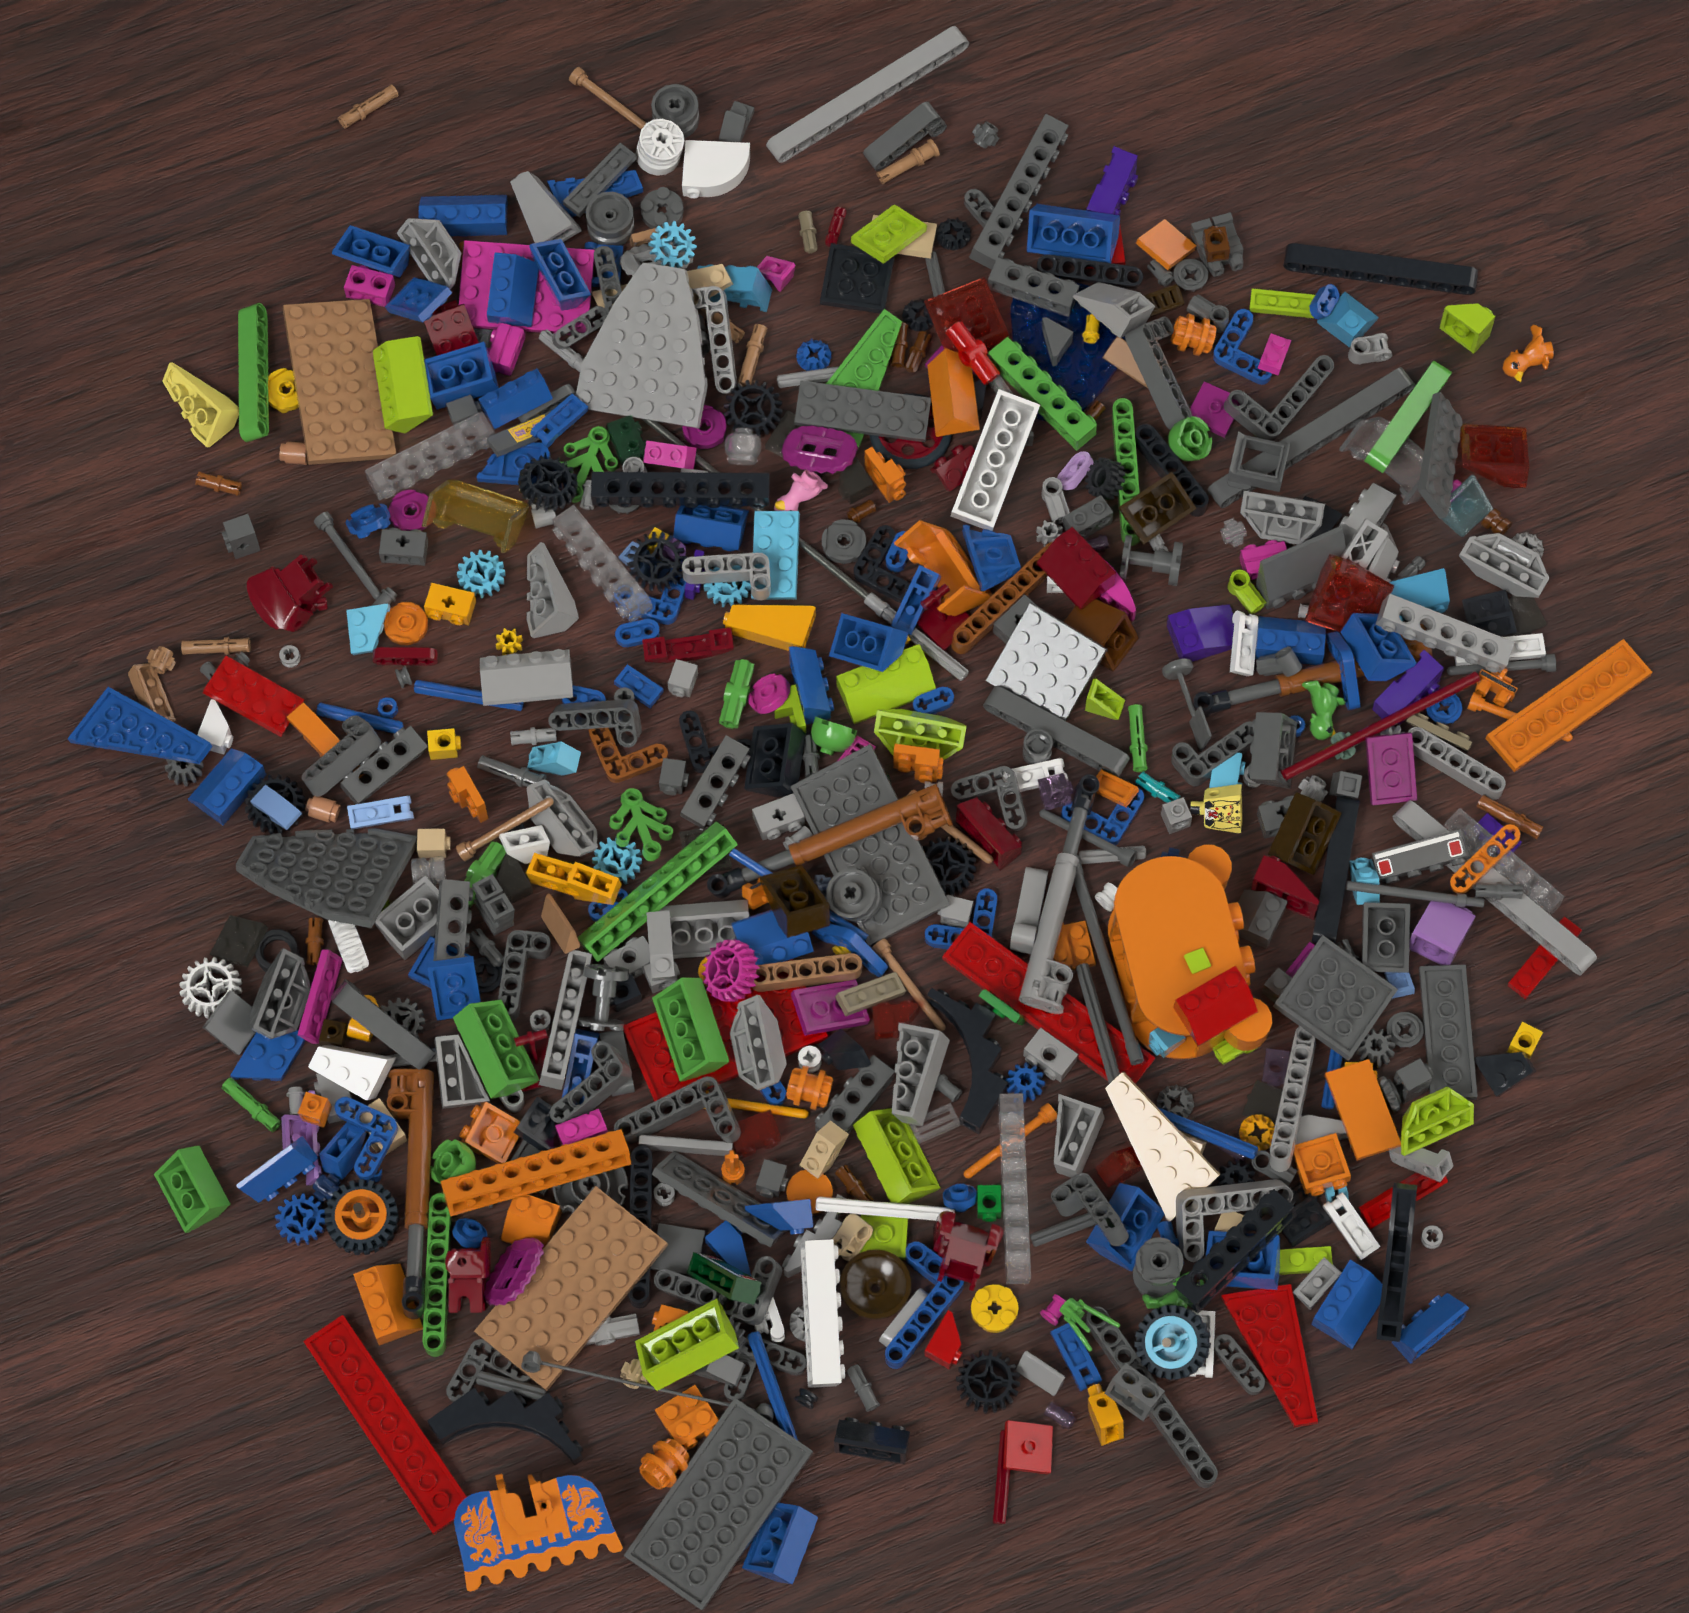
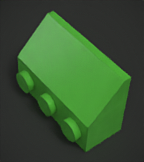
(191, 1188)

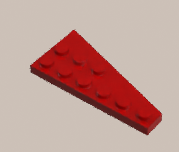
(1274, 1337)

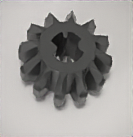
(175, 772)
(1377, 1057)

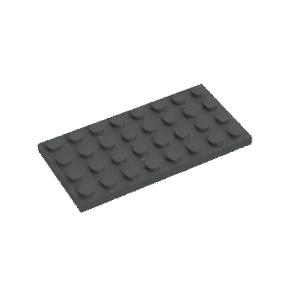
(889, 857)
(718, 1504)

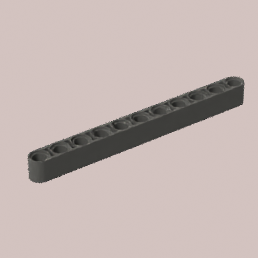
(1321, 431)

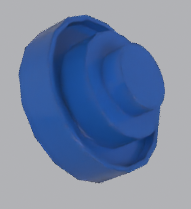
(960, 1197)
(469, 1233)

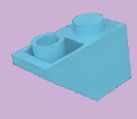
(554, 759)
(1227, 772)
(1364, 871)
(1164, 1042)

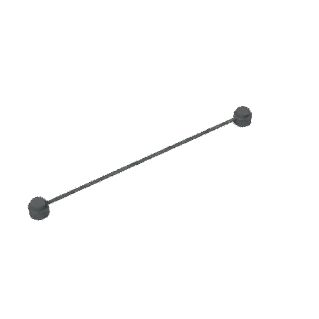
(531, 1363)

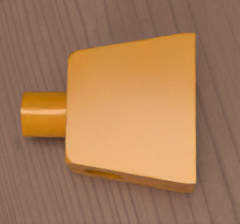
(1104, 1416)

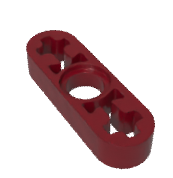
(405, 656)

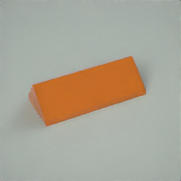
(952, 395)

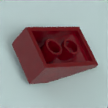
(1280, 881)

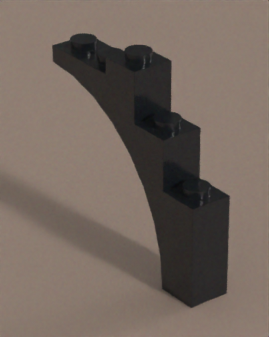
(983, 1055)
(1397, 1262)
(540, 1418)

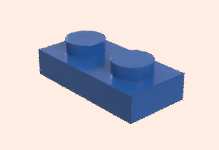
(643, 688)

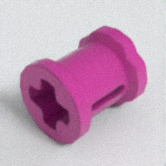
(1052, 1312)

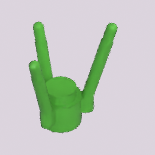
(1074, 1312)

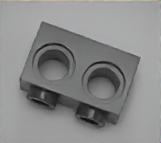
(1089, 517)
(1134, 1392)

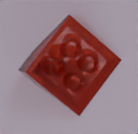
(974, 307)
(1496, 453)
(1345, 590)

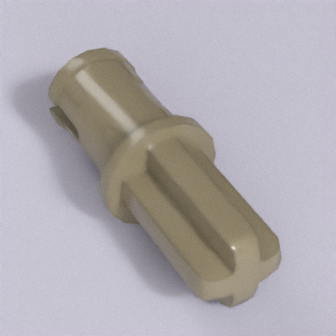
(808, 231)

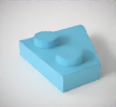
(365, 626)

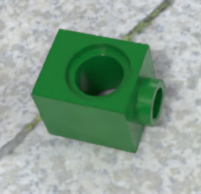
(988, 1192)

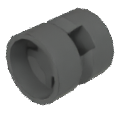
(1037, 746)

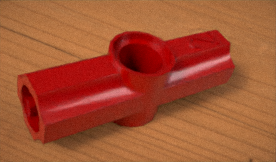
(972, 353)

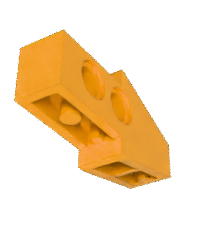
(573, 879)

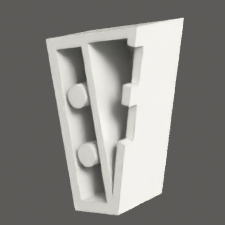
(352, 1069)

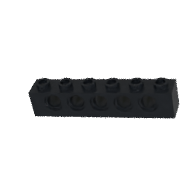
(1233, 1263)

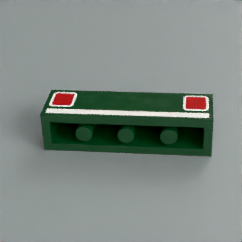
(724, 1278)

